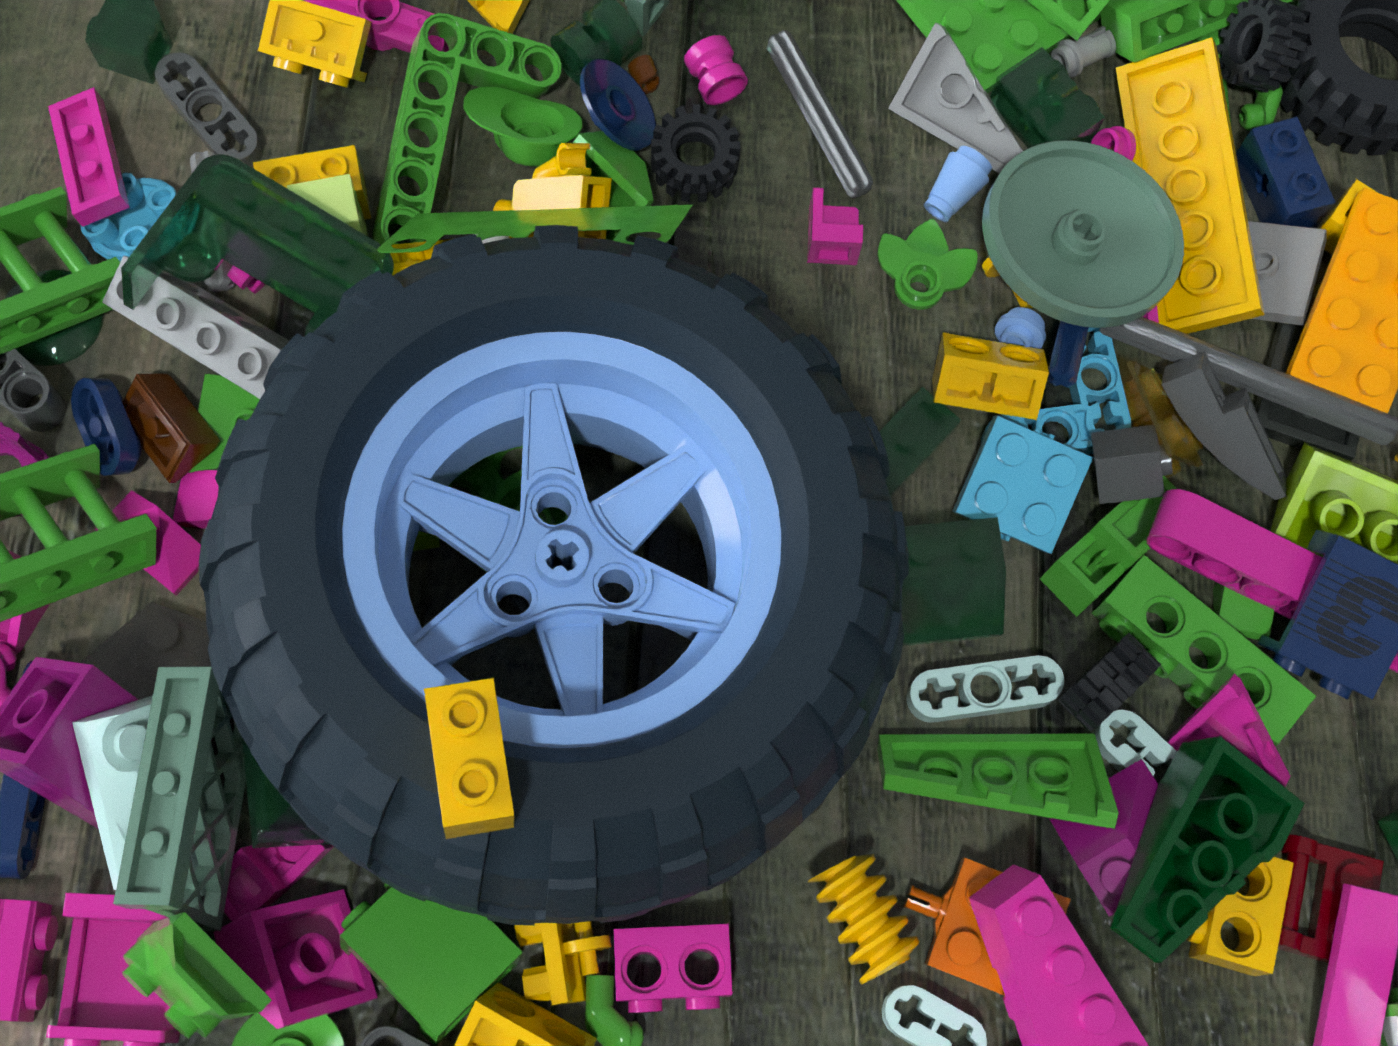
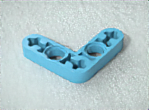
(1080, 417)

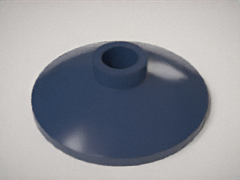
(617, 104)

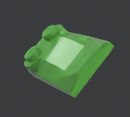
(191, 976)

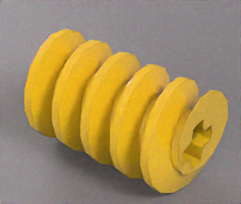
(865, 916)

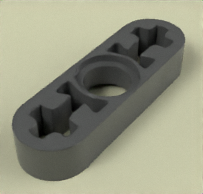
(206, 92)

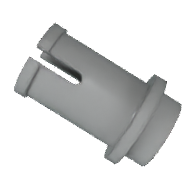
(1085, 51)

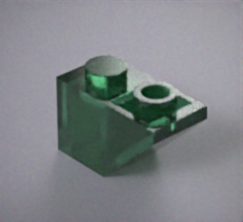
(129, 38)

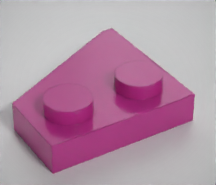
(1234, 718)

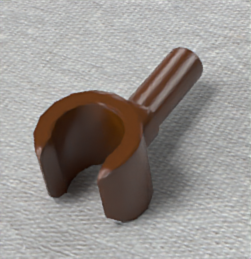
(644, 73)

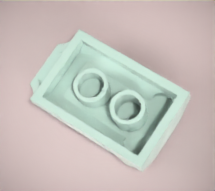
(111, 759)

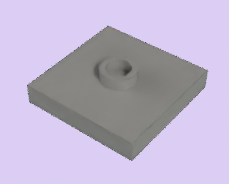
(1286, 268)

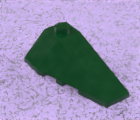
(1201, 838)

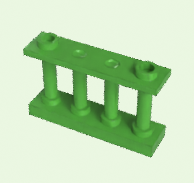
(55, 304)
(65, 564)

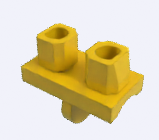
(568, 958)

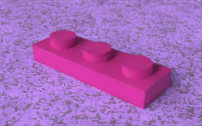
(88, 157)

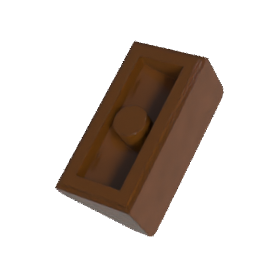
(168, 425)

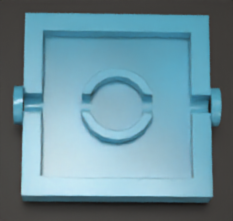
(1024, 483)

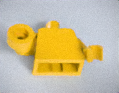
(561, 184)

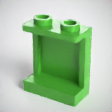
(429, 956)

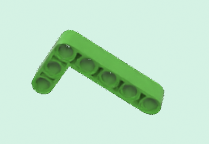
(434, 115)

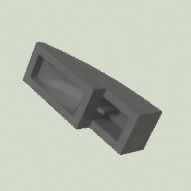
(1225, 423)

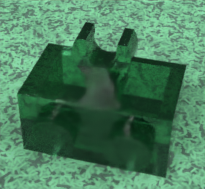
(1045, 103)

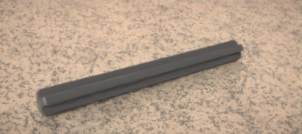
(1260, 380)

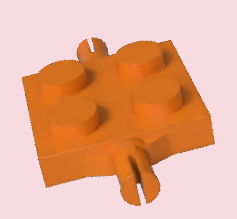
(957, 938)

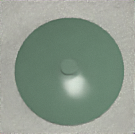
(1082, 234)

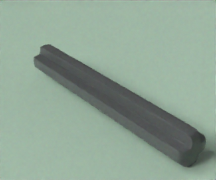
(819, 114)

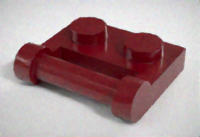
(1334, 870)

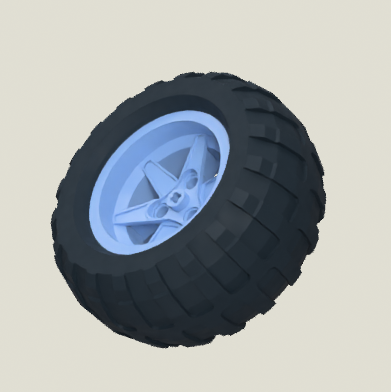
(546, 352)

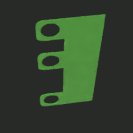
(522, 223)

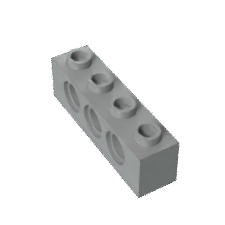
(203, 328)

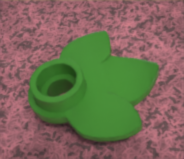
(925, 260)

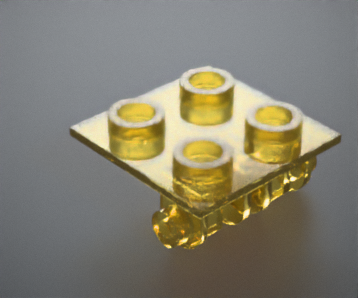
(1153, 407)

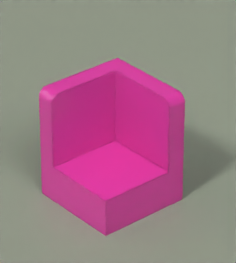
(833, 232)

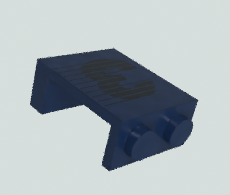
(1343, 620)

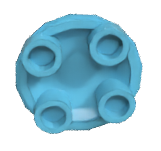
(124, 230)

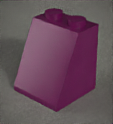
(39, 734)

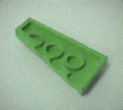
(1010, 772)

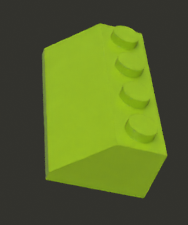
(1338, 499)

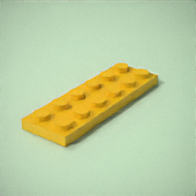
(1187, 146)

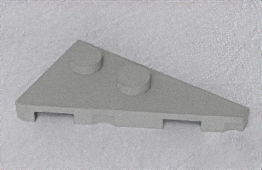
(951, 103)

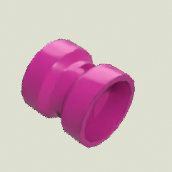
(713, 65)

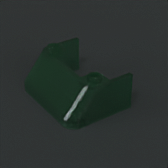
(258, 227)

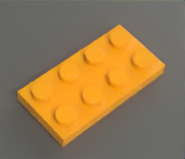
(1353, 323)

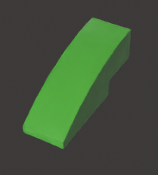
(1103, 553)

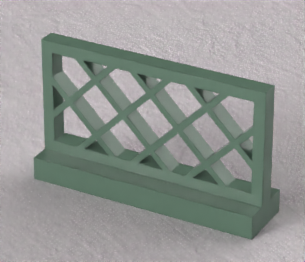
(167, 805)

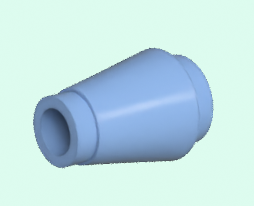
(958, 181)

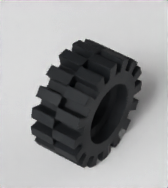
(1262, 44)
(695, 128)
(1109, 682)

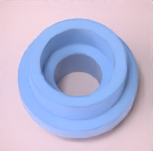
(1022, 328)

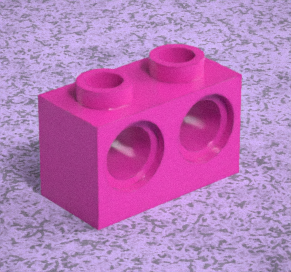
(671, 948)

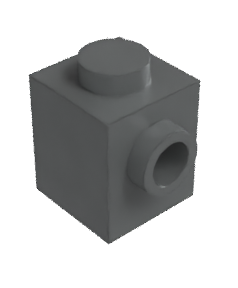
(1129, 464)

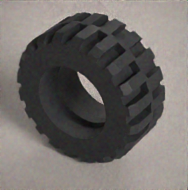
(1331, 90)

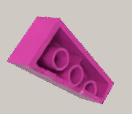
(1046, 969)

